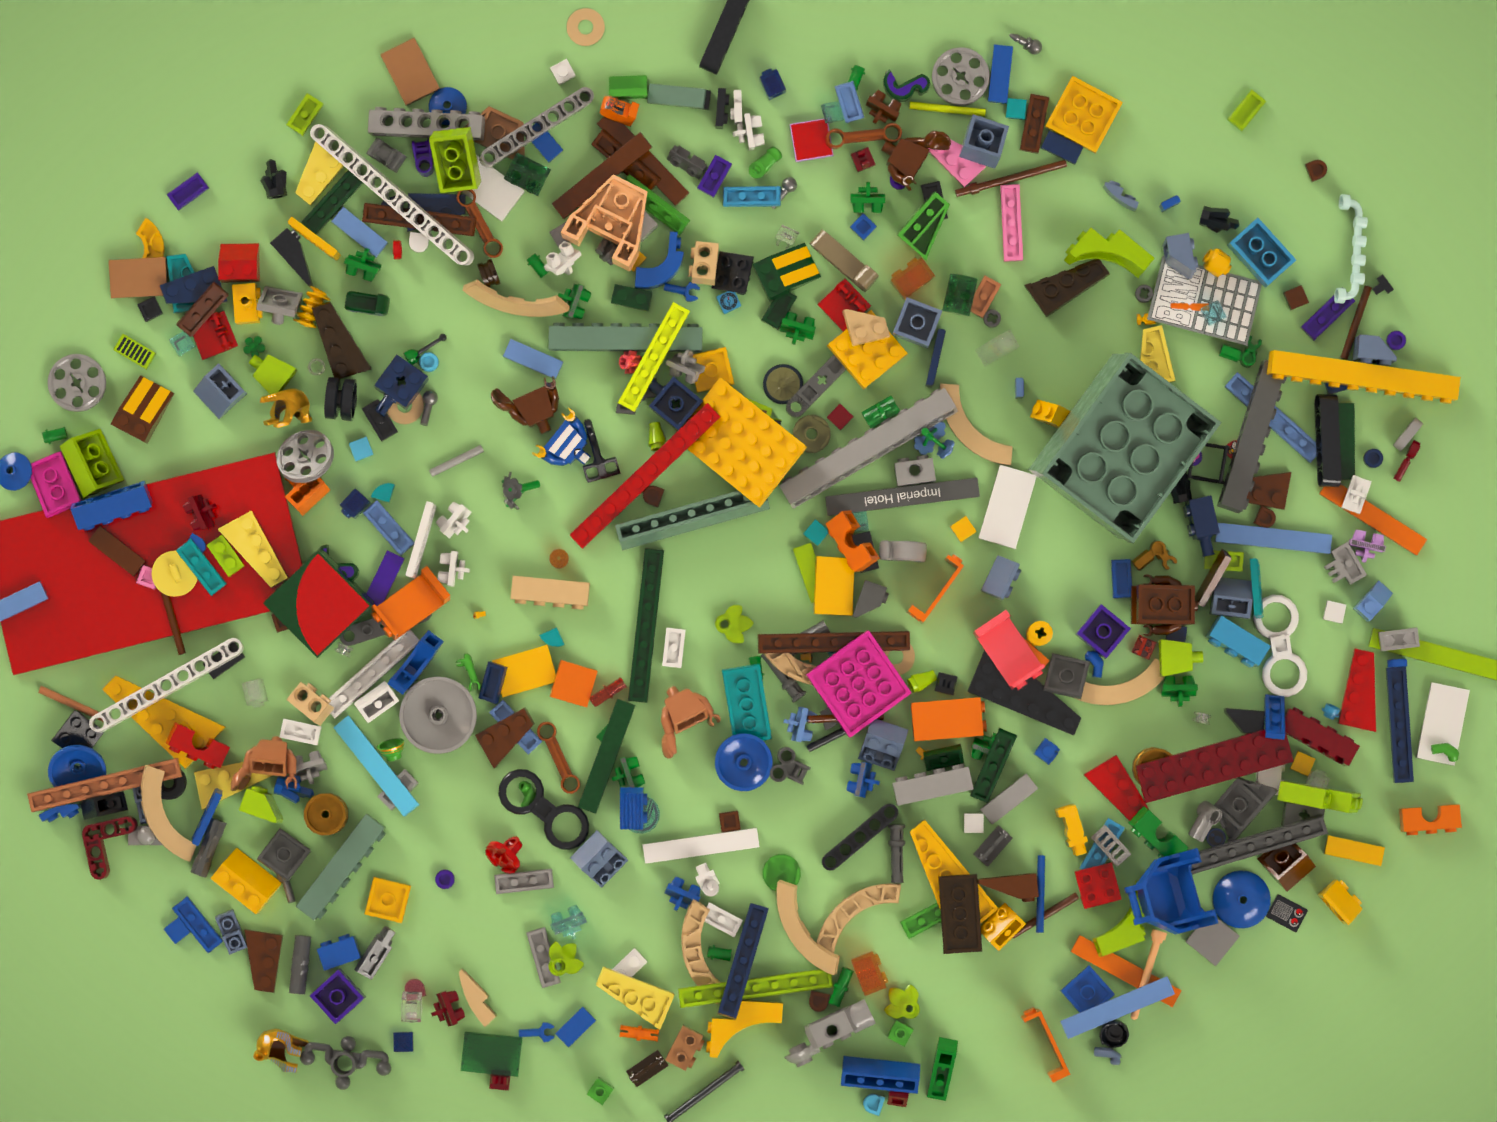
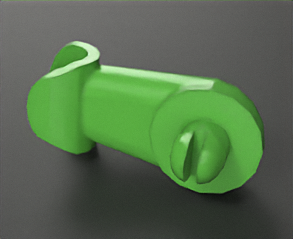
(764, 163)
(469, 666)

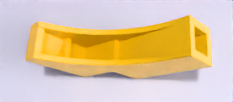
(1049, 413)
(749, 1014)

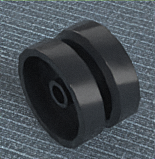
(342, 400)

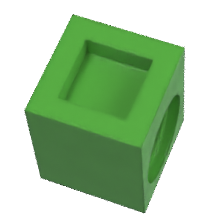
(900, 1033)
(600, 1090)

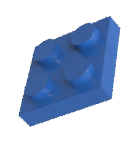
(1087, 990)

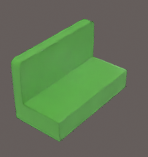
(628, 87)

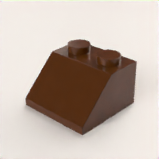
(1287, 865)

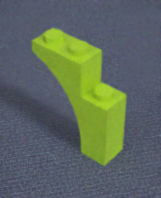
(1116, 249)
(1319, 797)
(1121, 935)

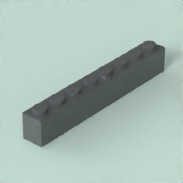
(1250, 441)

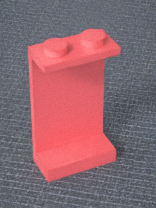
(1008, 651)

